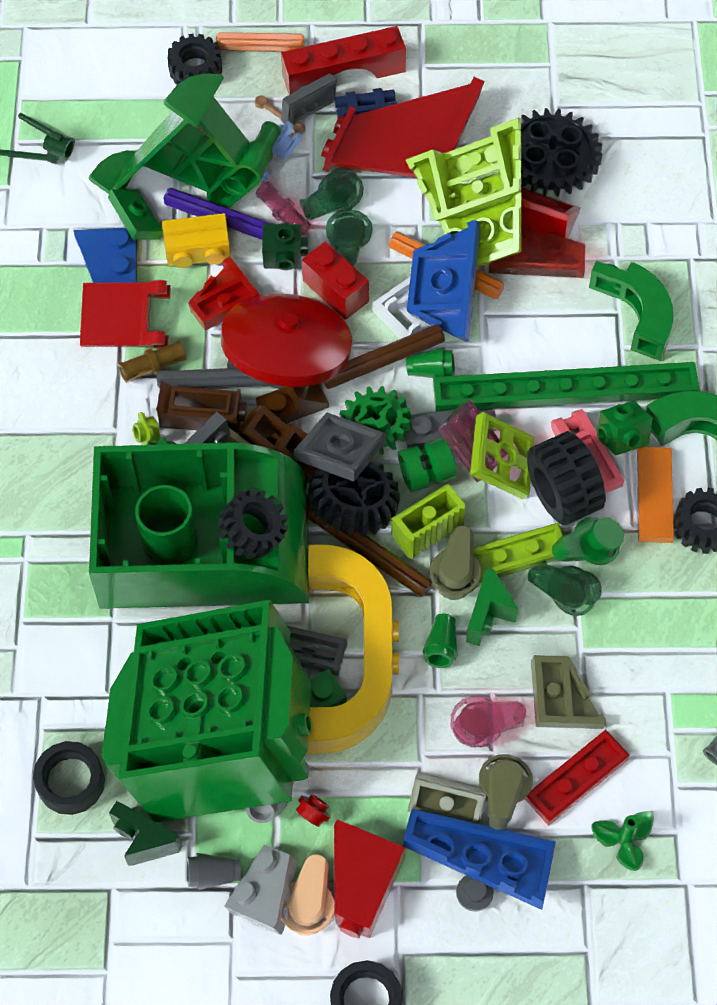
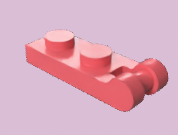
(579, 420)

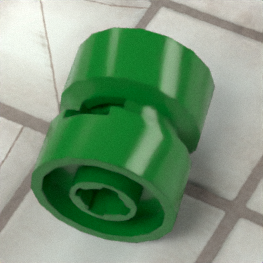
(438, 462)

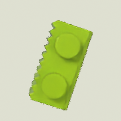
(428, 521)

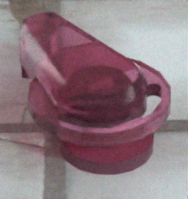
(485, 720)

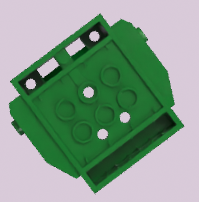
(210, 713)

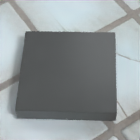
(340, 446)

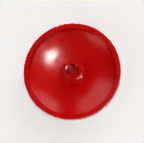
(286, 340)

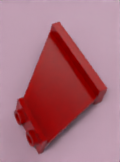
(390, 135)

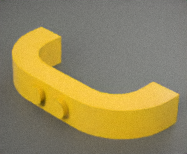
(352, 722)

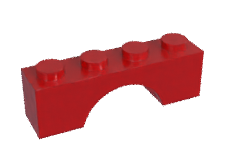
(376, 51)

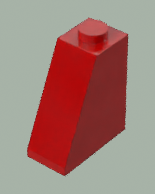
(363, 877)

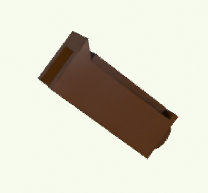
(191, 407)

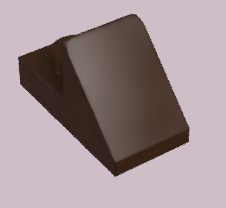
(294, 402)

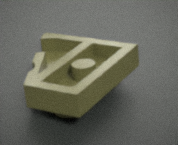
(561, 696)

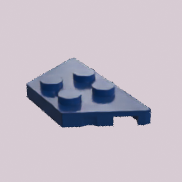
(445, 281)

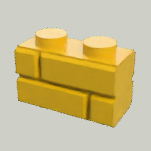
(196, 240)

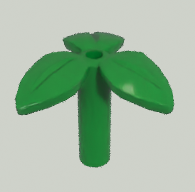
(633, 828)

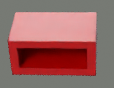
(335, 280)

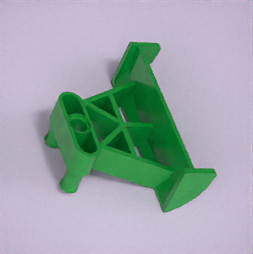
(196, 155)

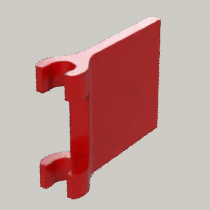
(121, 314)

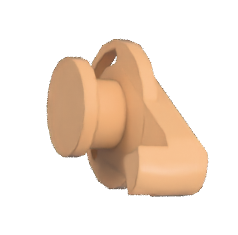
(310, 899)

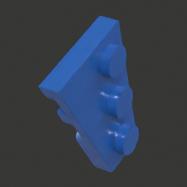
(108, 254)

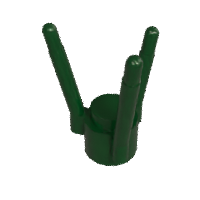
(57, 144)

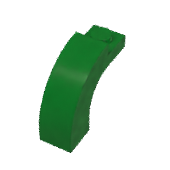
(646, 297)
(683, 414)

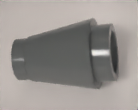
(212, 870)

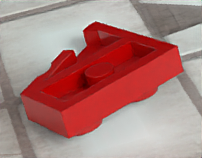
(221, 295)

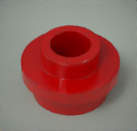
(313, 809)

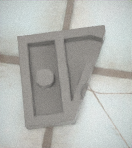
(264, 889)

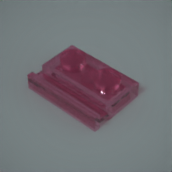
(459, 434)

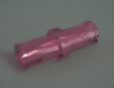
(281, 207)

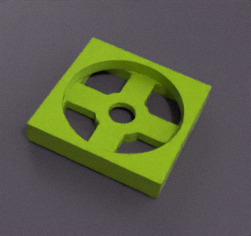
(483, 445)

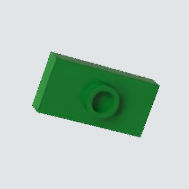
(135, 214)

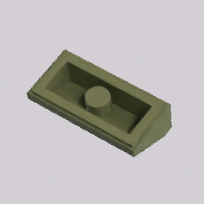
(447, 798)

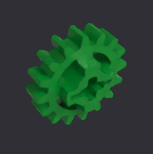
(379, 413)

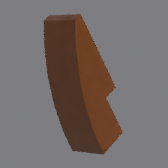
(269, 431)

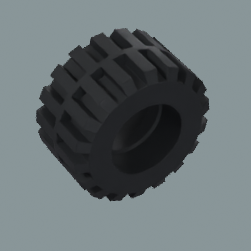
(566, 478)

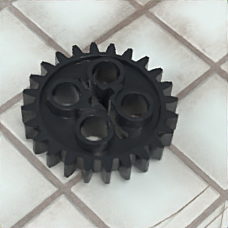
(558, 152)

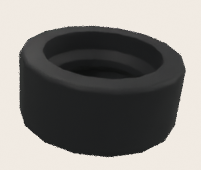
(61, 752)
(366, 969)

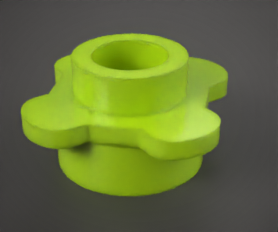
(146, 429)

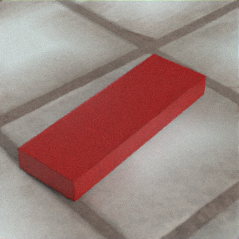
(577, 777)

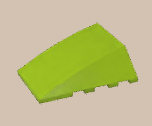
(478, 185)

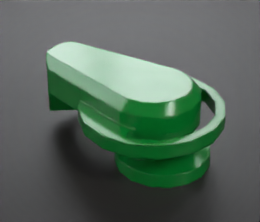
(590, 541)

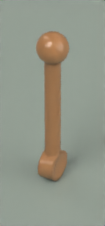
(261, 102)

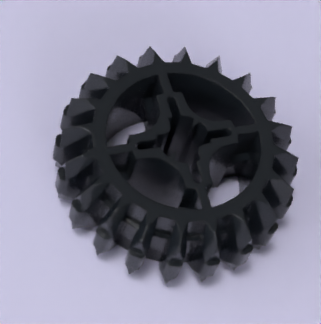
(355, 505)

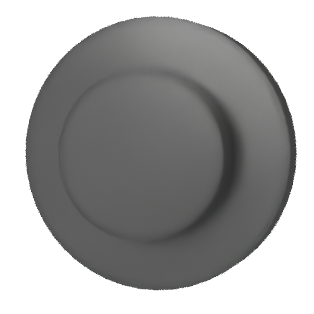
(473, 894)

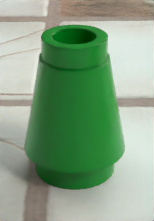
(431, 364)
(441, 643)

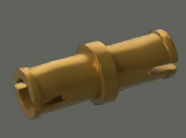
(152, 361)

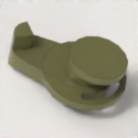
(456, 566)
(504, 787)

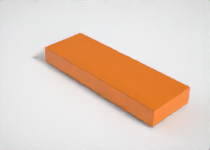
(655, 495)

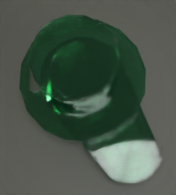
(334, 193)
(349, 233)
(567, 586)

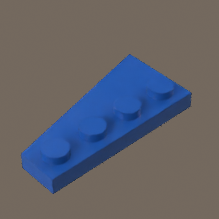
(497, 858)

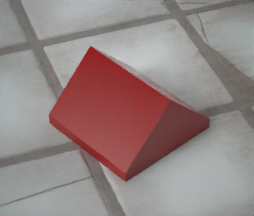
(547, 214)

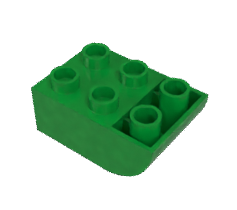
(160, 532)

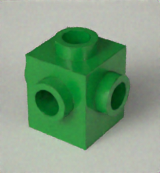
(624, 427)

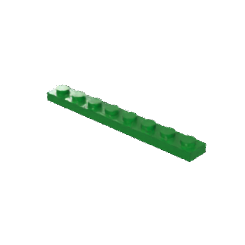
(565, 386)

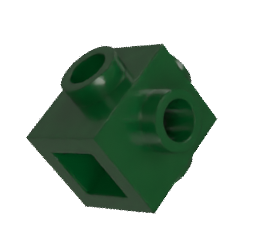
(283, 246)

